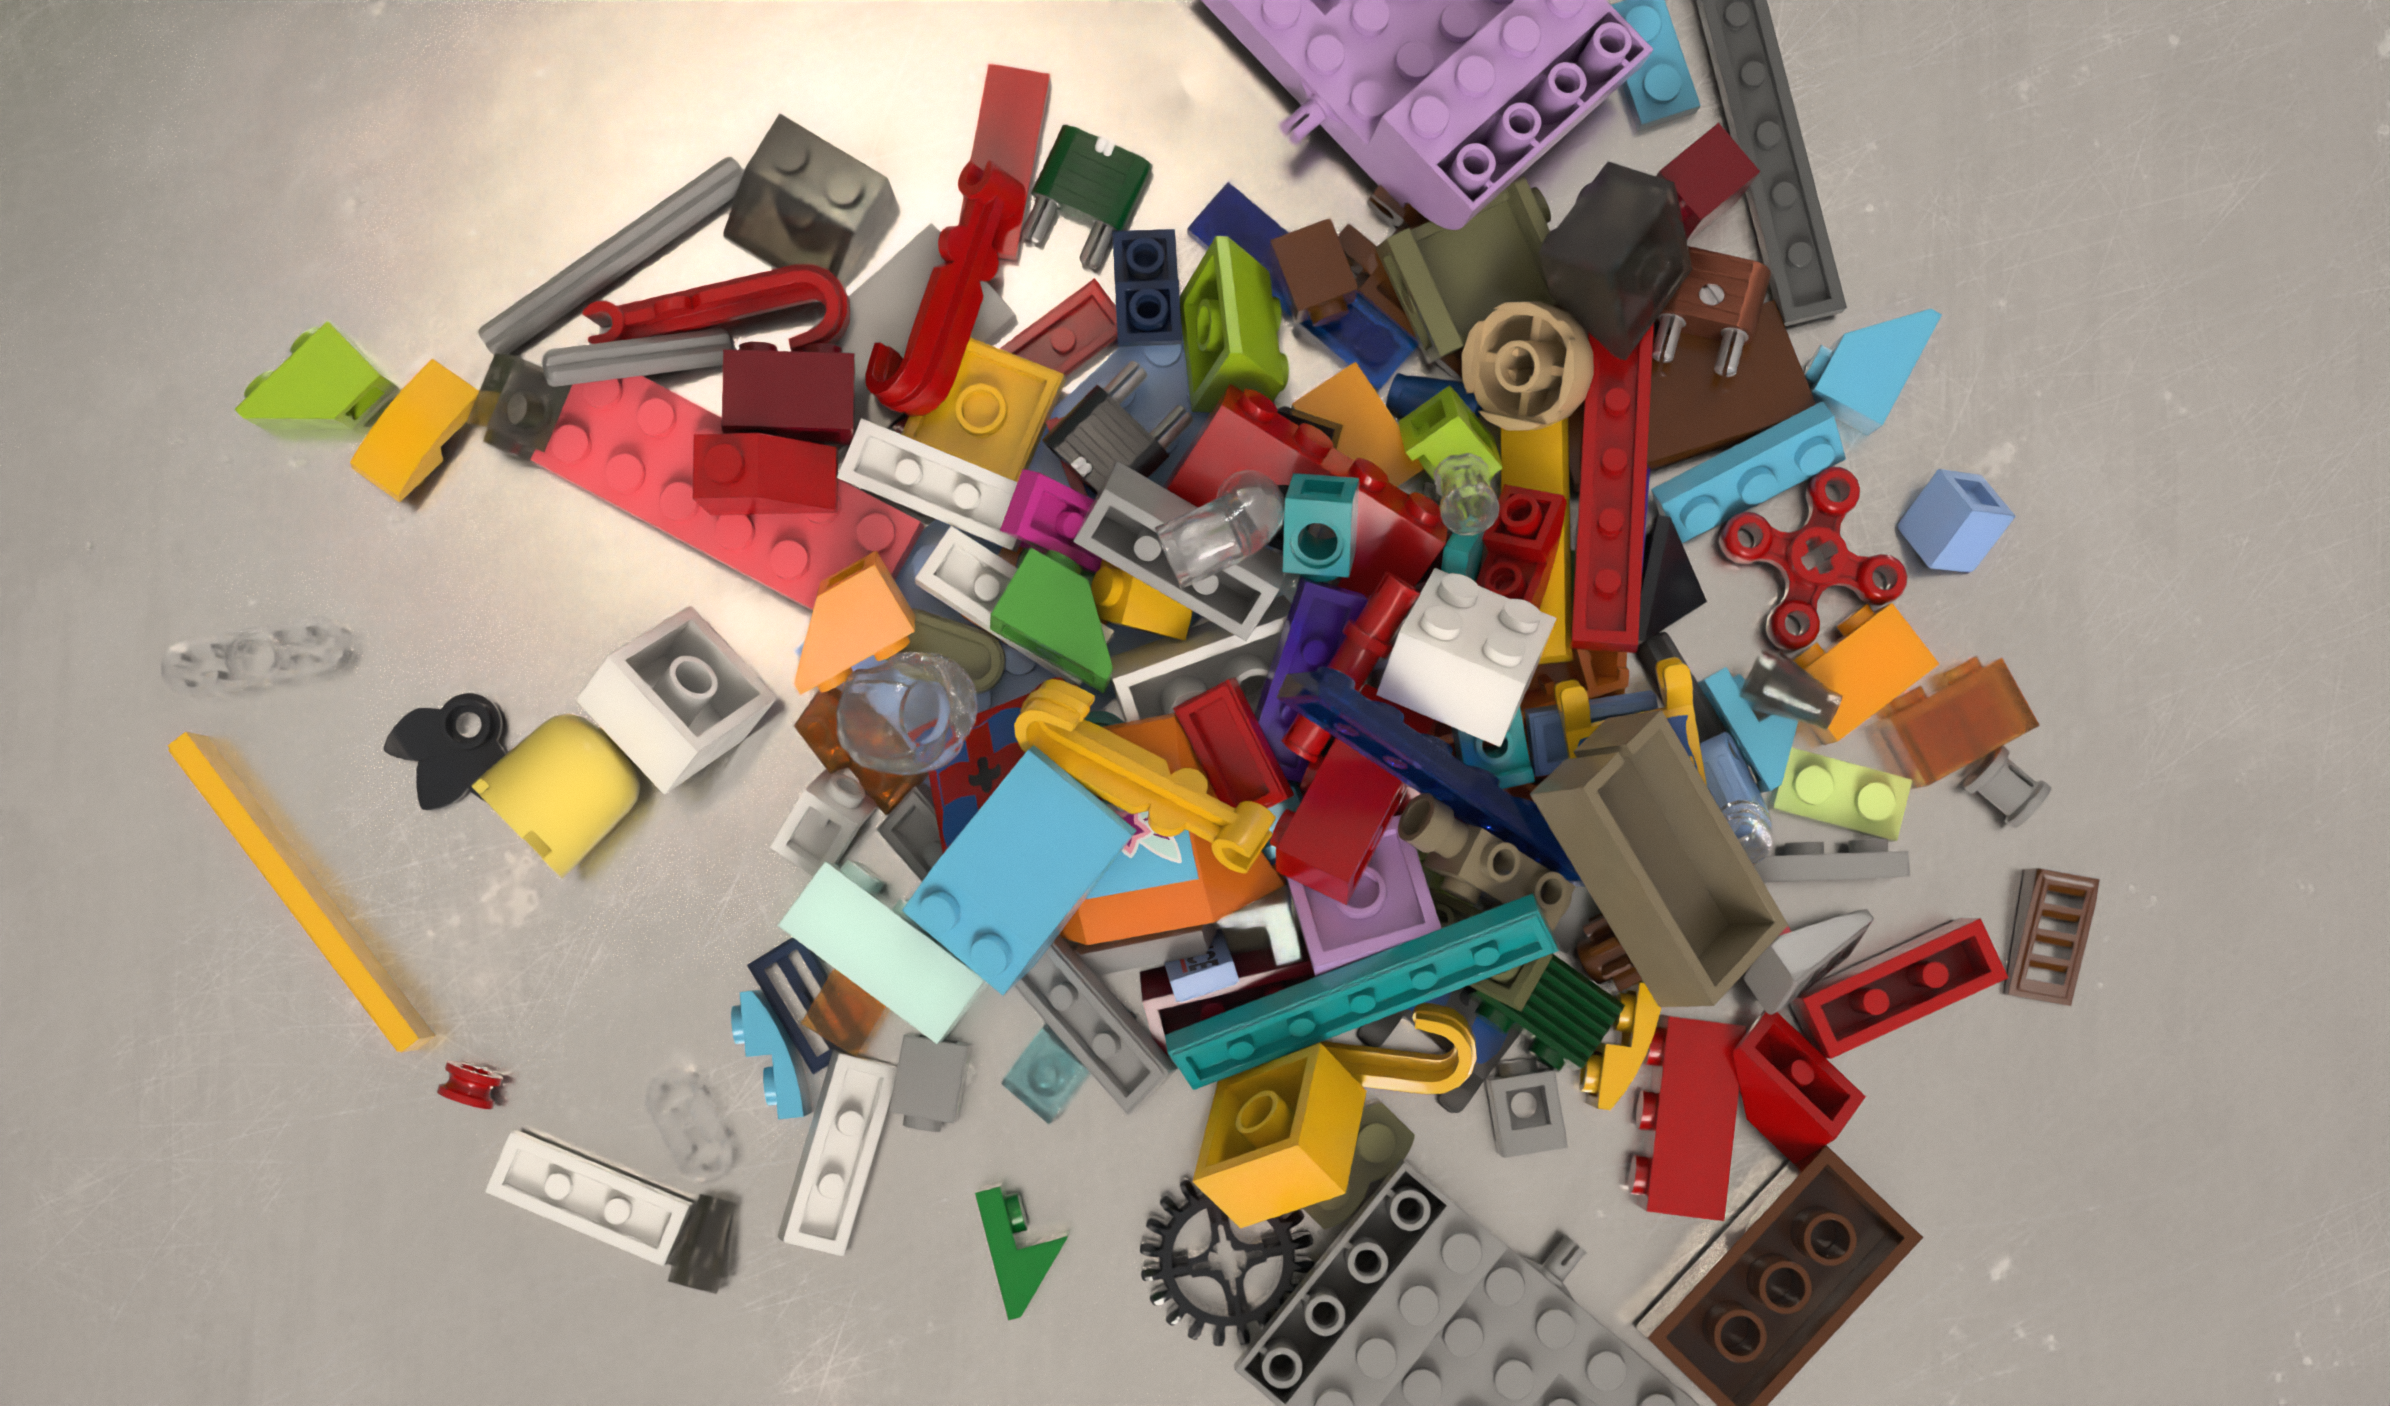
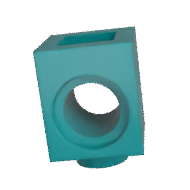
(1323, 501)

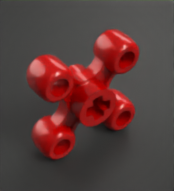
(1839, 564)

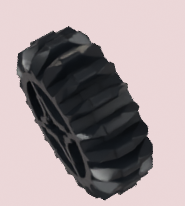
(1197, 1265)

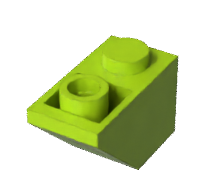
(319, 387)

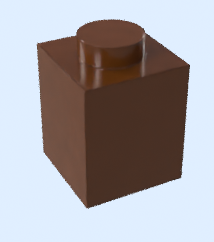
(1313, 273)

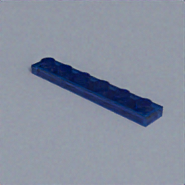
(1424, 764)

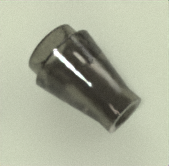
(1788, 691)
(704, 1246)

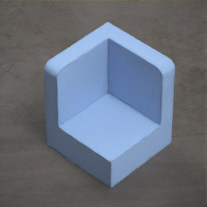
(1955, 521)

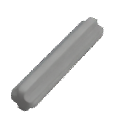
(635, 357)

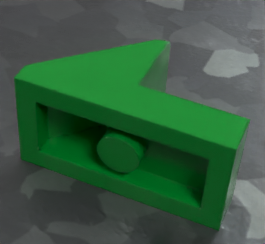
(1017, 1265)

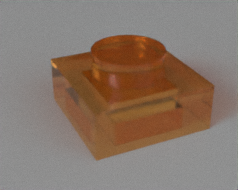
(844, 1013)

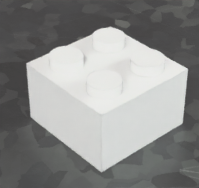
(1466, 656)
(676, 699)

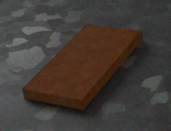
(1703, 411)

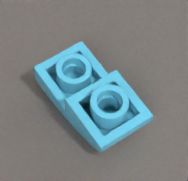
(762, 1033)

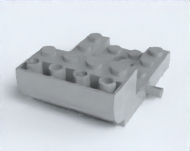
(1441, 1313)

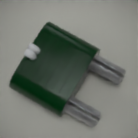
(1091, 182)

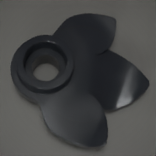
(444, 754)

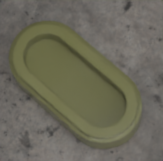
(970, 647)

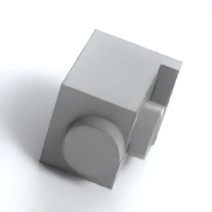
(1540, 1129)

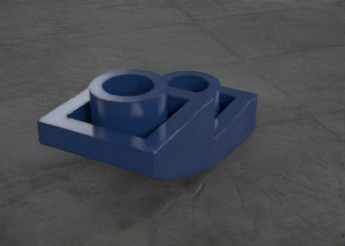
(1146, 287)

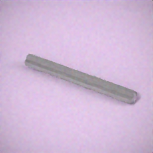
(613, 258)

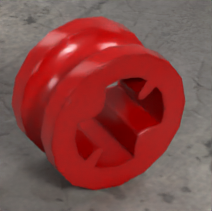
(469, 1085)

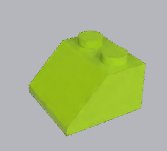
(1231, 327)

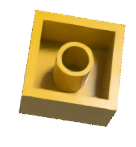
(1280, 1136)

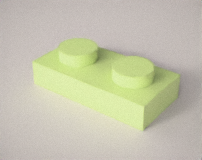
(1842, 795)

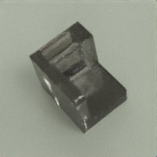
(1266, 924)

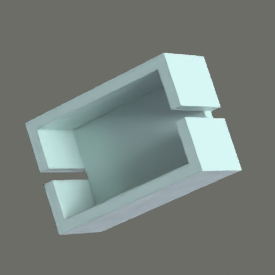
(882, 949)

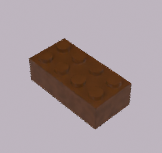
(1779, 1281)

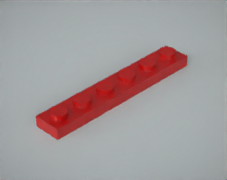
(1612, 500)

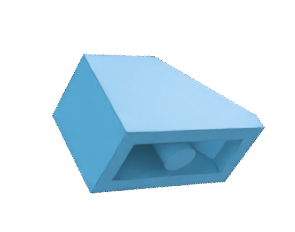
(1869, 368)

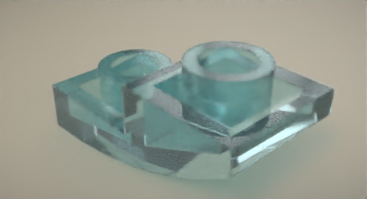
(1047, 1075)

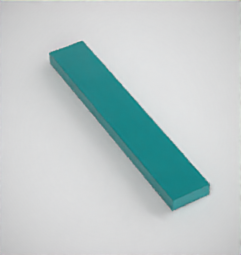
(1362, 992)

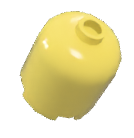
(562, 789)

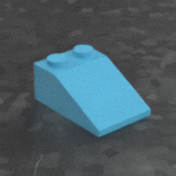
(1019, 871)

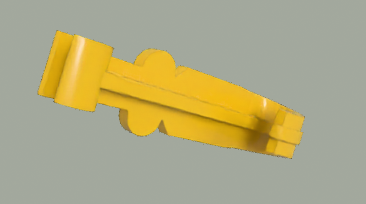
(1137, 778)
(1414, 1070)

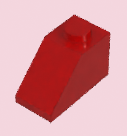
(763, 475)
(1791, 1088)

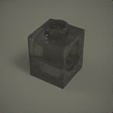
(544, 404)

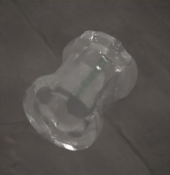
(1465, 494)

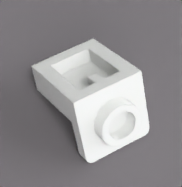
(823, 822)

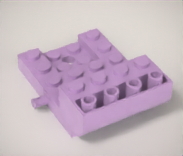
(1440, 93)

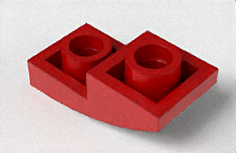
(1522, 544)

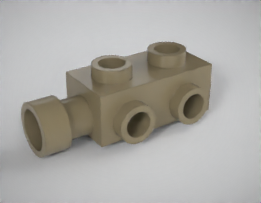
(1479, 863)

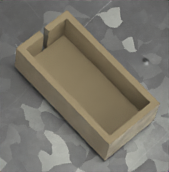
(1660, 860)

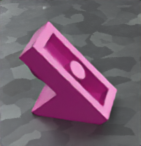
(1048, 518)

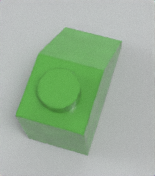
(1055, 617)

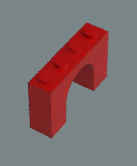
(1246, 433)

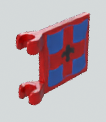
(978, 769)

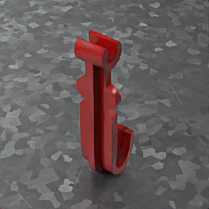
(951, 298)
(728, 302)

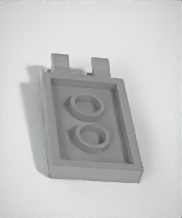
(886, 310)

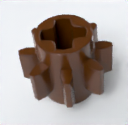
(1604, 955)

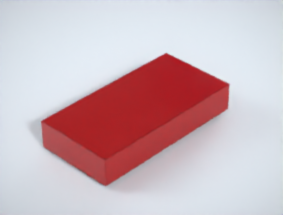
(1232, 747)

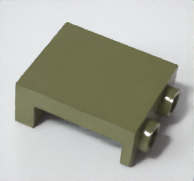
(1459, 275)

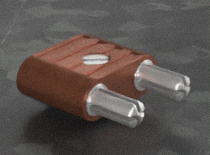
(1715, 302)

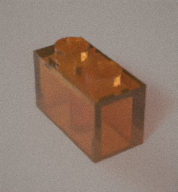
(1955, 722)

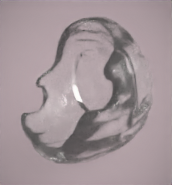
(907, 713)

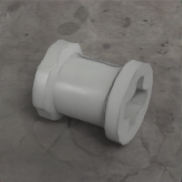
(2007, 786)

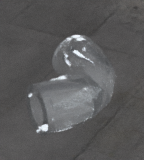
(1225, 530)

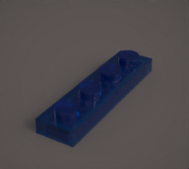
(1358, 337)

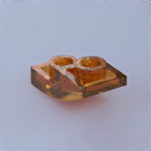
(819, 730)

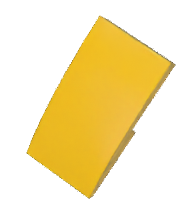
(409, 433)
(1616, 1064)

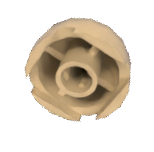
(1527, 365)

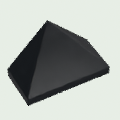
(1667, 580)

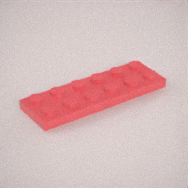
(635, 450)

